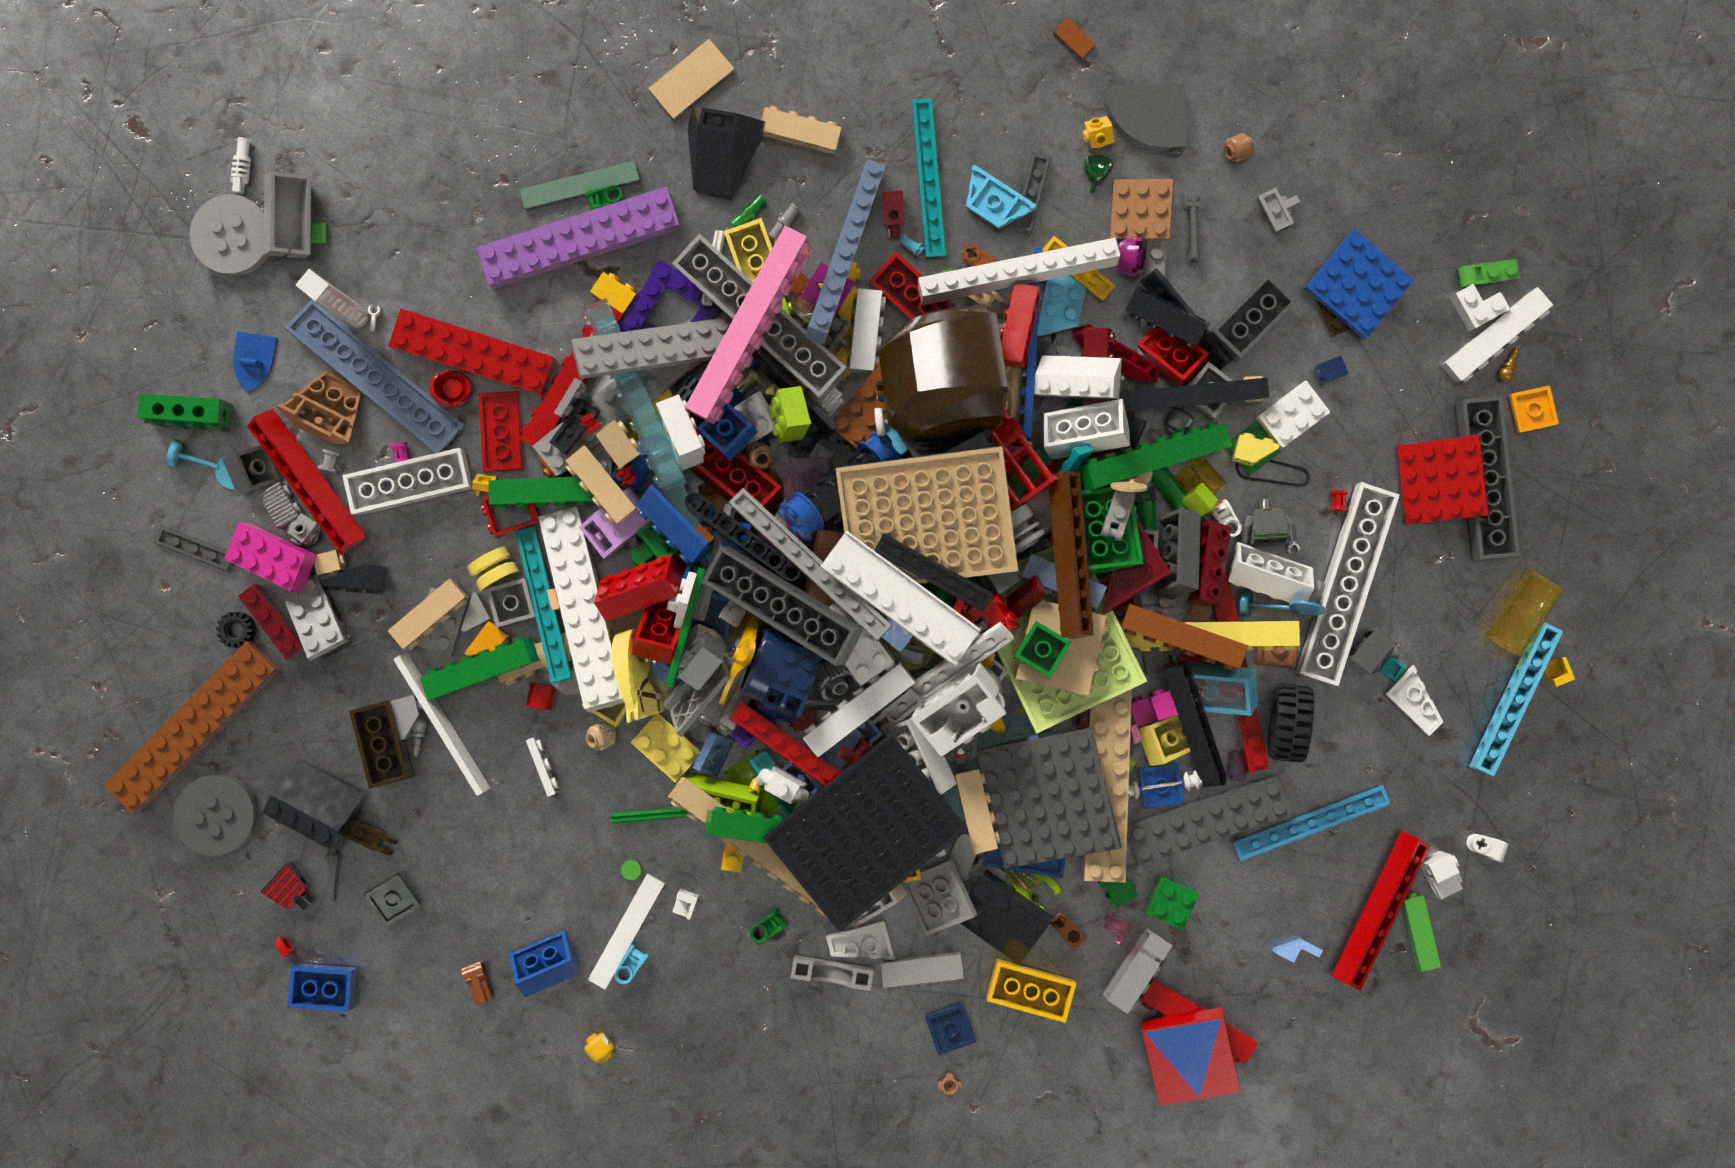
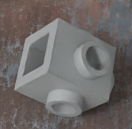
(304, 531)

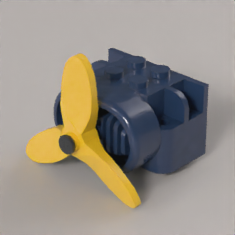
(776, 673)

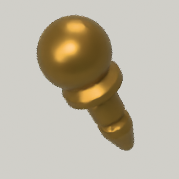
(1507, 373)

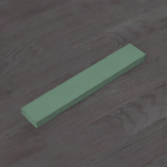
(579, 184)

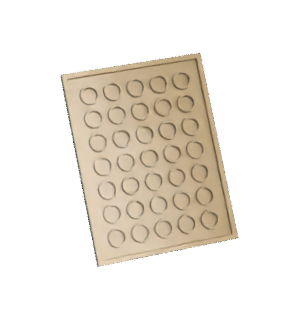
(936, 504)

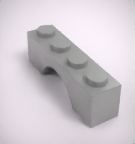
(831, 971)

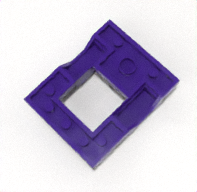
(660, 279)

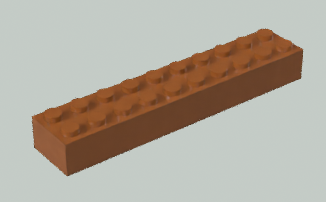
(192, 727)

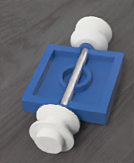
(1162, 785)

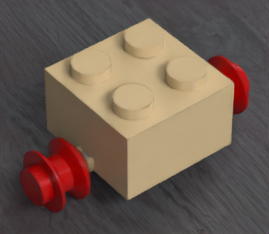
(616, 444)

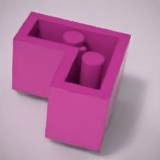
(1153, 707)

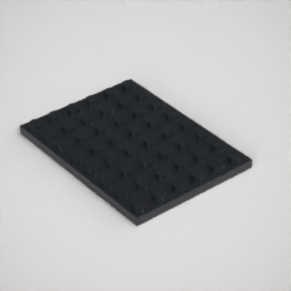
(865, 832)

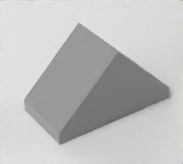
(476, 614)

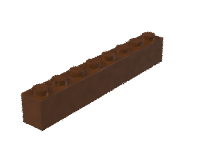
(1070, 556)

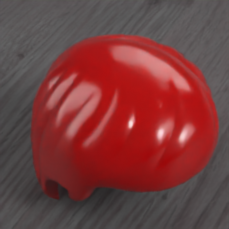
(450, 388)

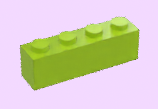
(728, 793)

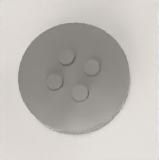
(229, 235)

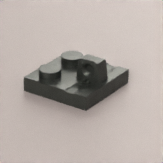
(392, 899)

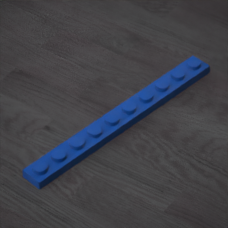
(1028, 373)

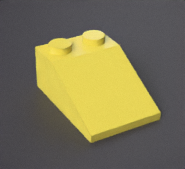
(1163, 740)

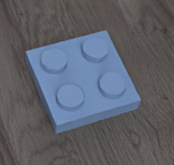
(713, 754)

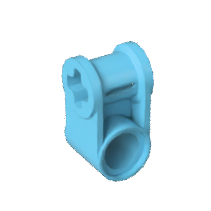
(631, 964)

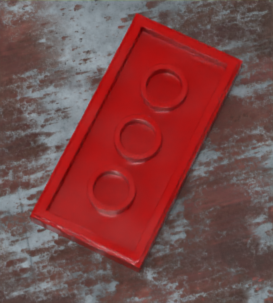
(500, 431)

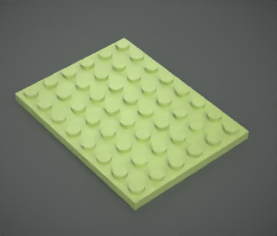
(1049, 706)

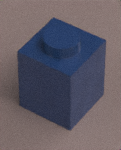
(1331, 370)

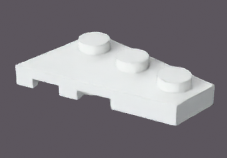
(1413, 700)
(862, 941)

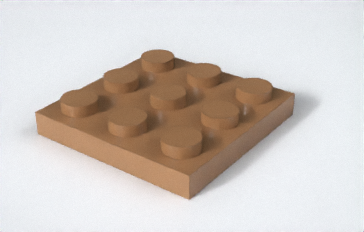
(1142, 209)

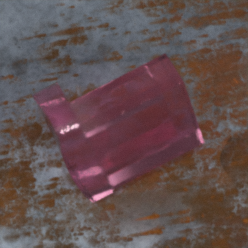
(1118, 926)

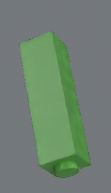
(1420, 932)

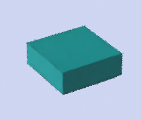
(1392, 668)

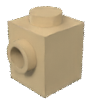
(330, 563)

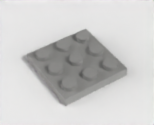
(939, 898)

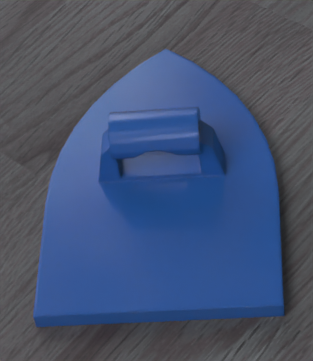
(253, 359)

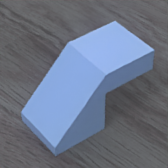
(1291, 949)

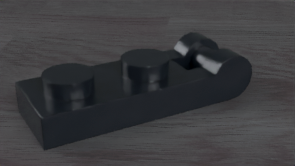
(570, 430)

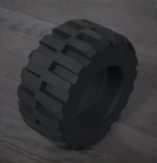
(1291, 722)

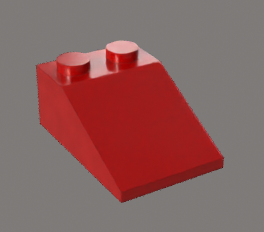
(1173, 358)

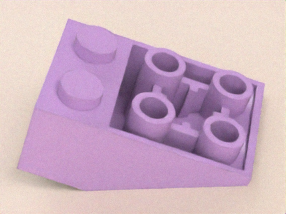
(610, 537)

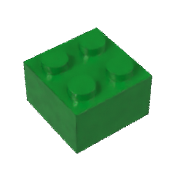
(1042, 650)
(1171, 902)

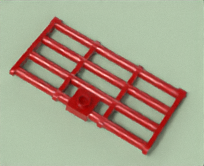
(1005, 436)

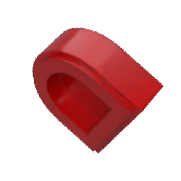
(284, 947)

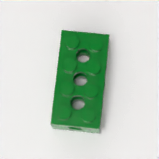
(184, 411)

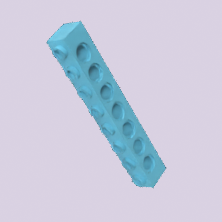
(1515, 700)

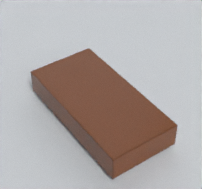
(1074, 38)

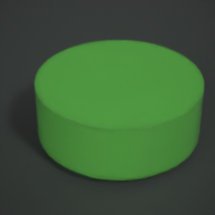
(631, 870)

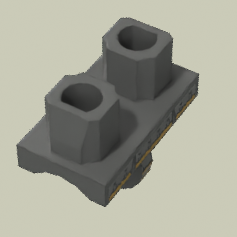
(837, 336)

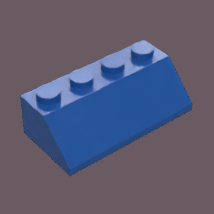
(673, 526)

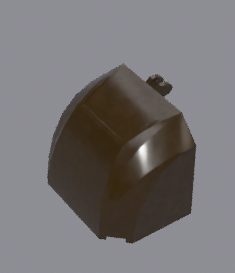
(944, 375)

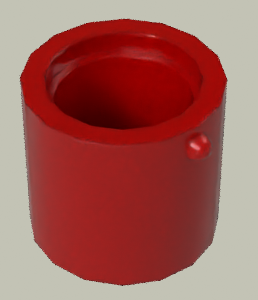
(540, 696)

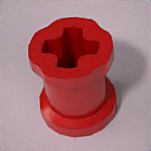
(1338, 500)

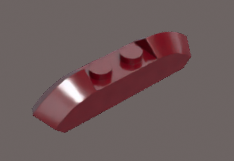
(1132, 363)

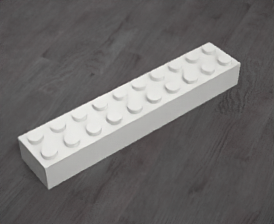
(1347, 583)
(576, 590)

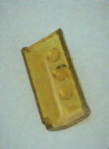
(1524, 613)

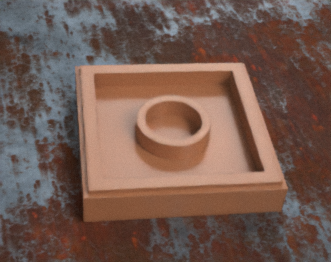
(1277, 657)

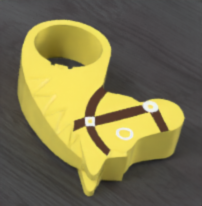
(632, 679)

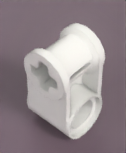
(1226, 517)
(1489, 847)

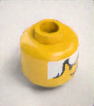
(599, 1048)

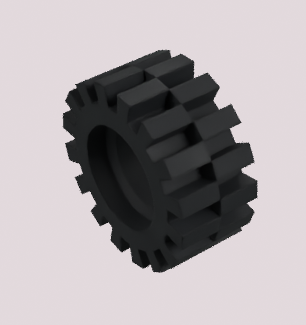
(227, 620)

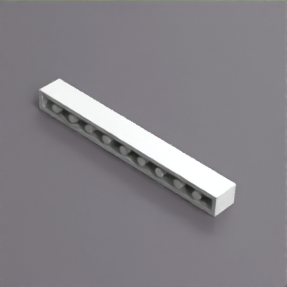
(1018, 270)

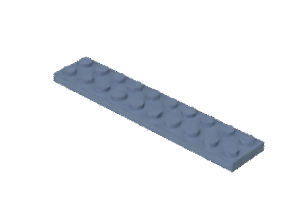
(374, 377)

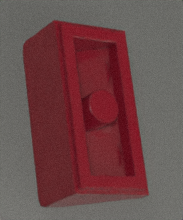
(1026, 596)

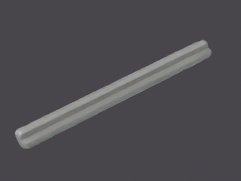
(706, 591)

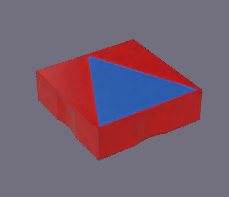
(1190, 1056)

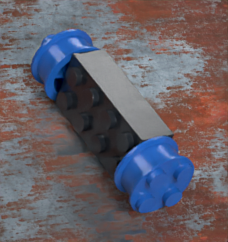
(815, 506)

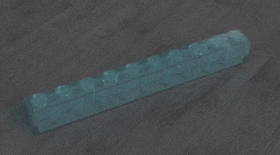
(639, 407)

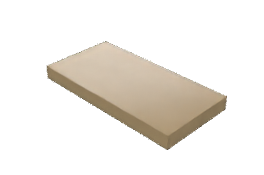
(691, 79)

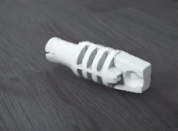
(241, 166)

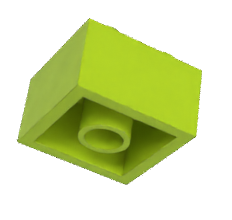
(789, 414)

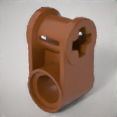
(979, 258)

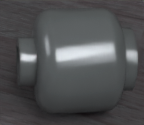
(1179, 420)

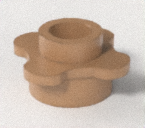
(949, 1091)

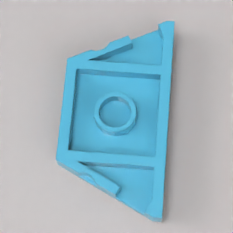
(995, 200)
(1060, 305)

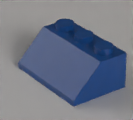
(544, 964)

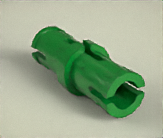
(749, 211)

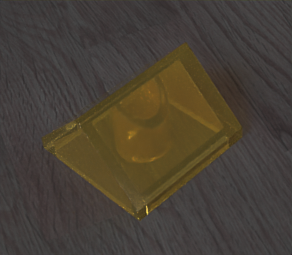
(1199, 471)

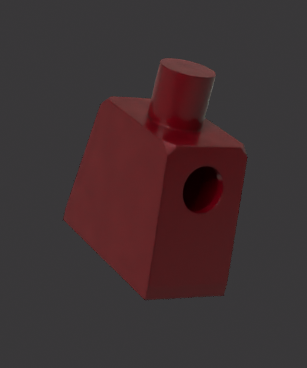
(893, 203)

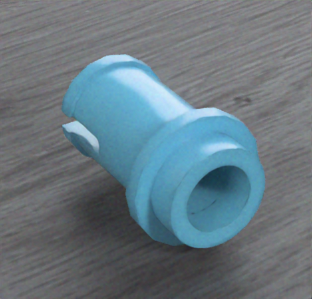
(911, 245)

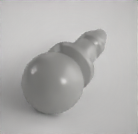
(418, 731)

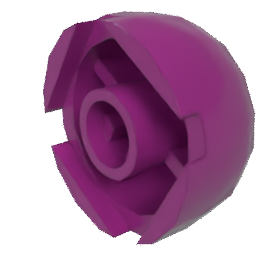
(1131, 256)

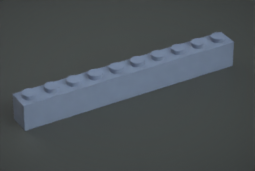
(845, 252)

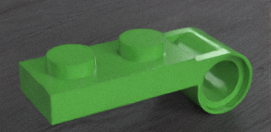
(1488, 273)

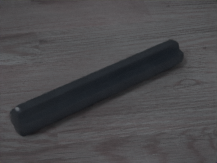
(938, 446)

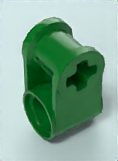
(602, 196)
(769, 926)

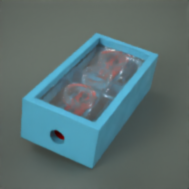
(1226, 689)

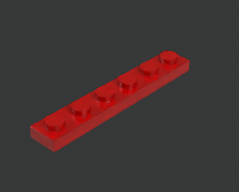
(783, 744)

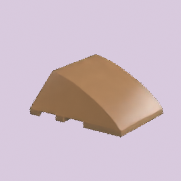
(324, 408)

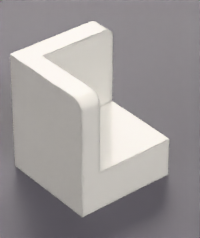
(685, 903)

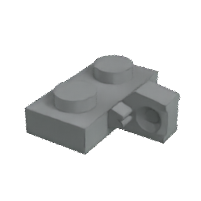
(1278, 208)

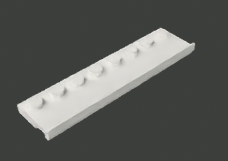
(900, 598)

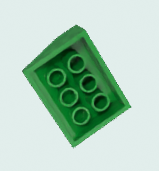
(1104, 552)

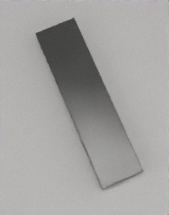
(1033, 190)
(192, 547)

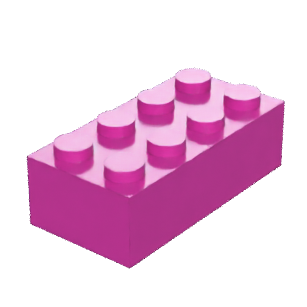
(270, 557)

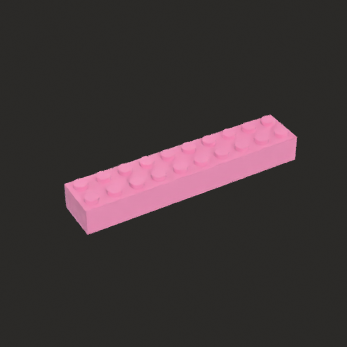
(749, 325)

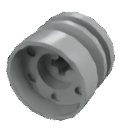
(1023, 532)

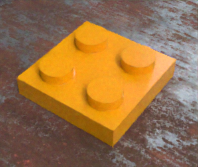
(1533, 409)

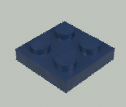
(950, 1029)

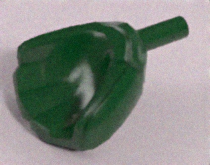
(1097, 168)

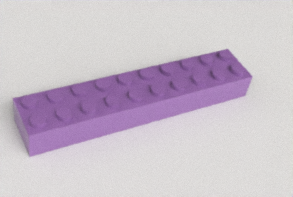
(578, 238)

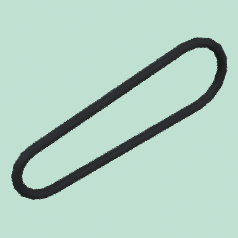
(1277, 482)

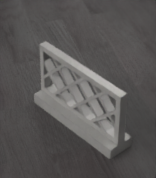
(686, 696)

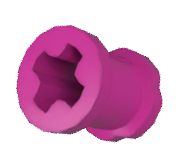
(399, 451)

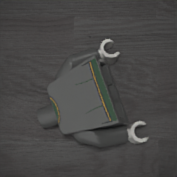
(1269, 528)

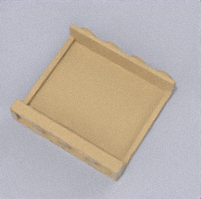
(1078, 663)

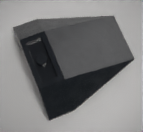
(721, 148)

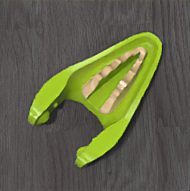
(1028, 883)

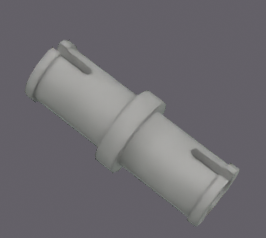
(786, 220)

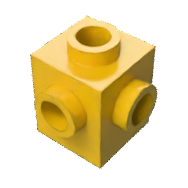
(1098, 132)

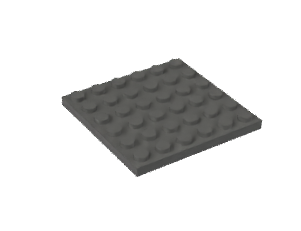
(1049, 798)

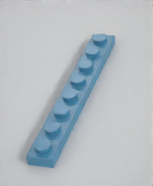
(1311, 822)

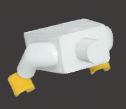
(781, 785)

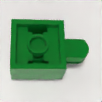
(651, 546)

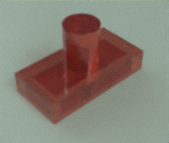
(850, 755)

